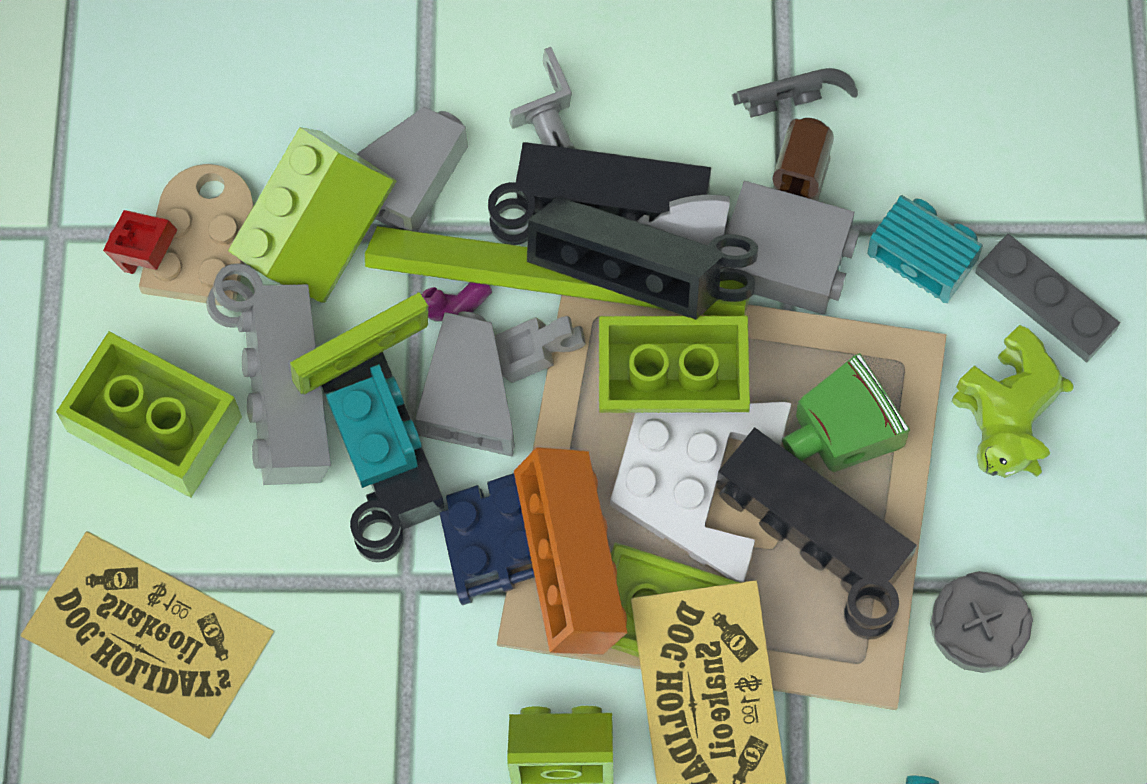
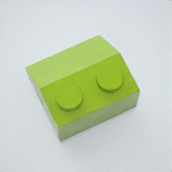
(560, 746)

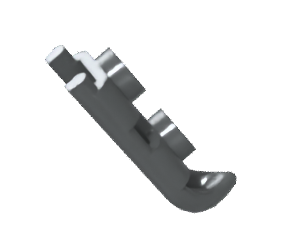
(802, 87)

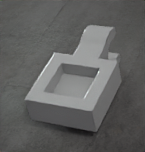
(529, 346)

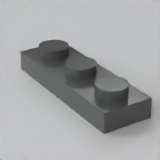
(1047, 297)

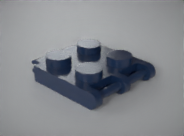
(486, 538)

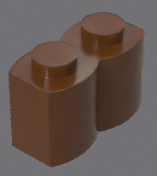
(804, 158)

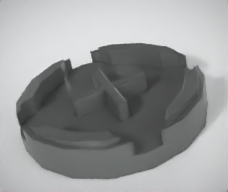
(981, 622)

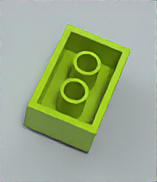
(149, 414)

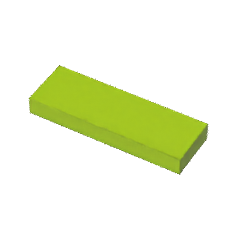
(359, 344)

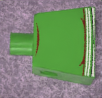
(847, 419)

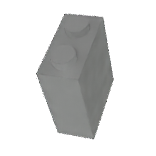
(797, 245)

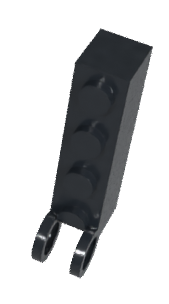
(595, 179)
(638, 258)
(398, 499)
(822, 523)

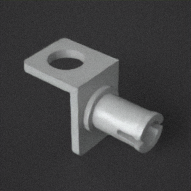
(545, 111)

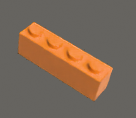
(570, 551)

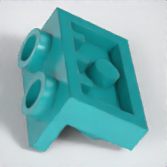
(372, 428)

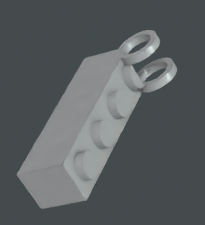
(277, 330)

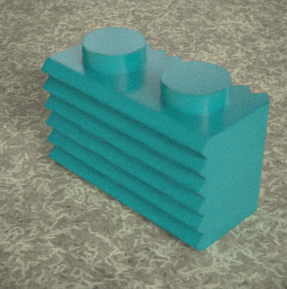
(925, 247)

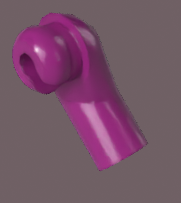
(465, 301)

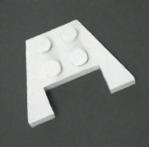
(673, 475)

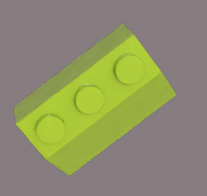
(312, 214)
(673, 364)

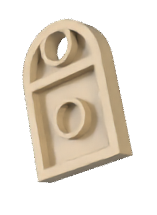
(202, 236)

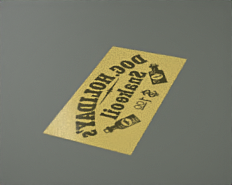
(147, 634)
(708, 686)

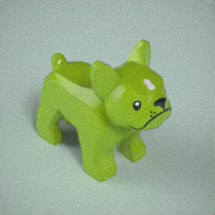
(1011, 406)

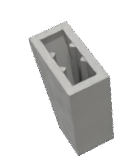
(421, 158)
(465, 388)

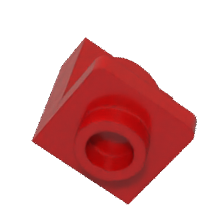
(139, 241)

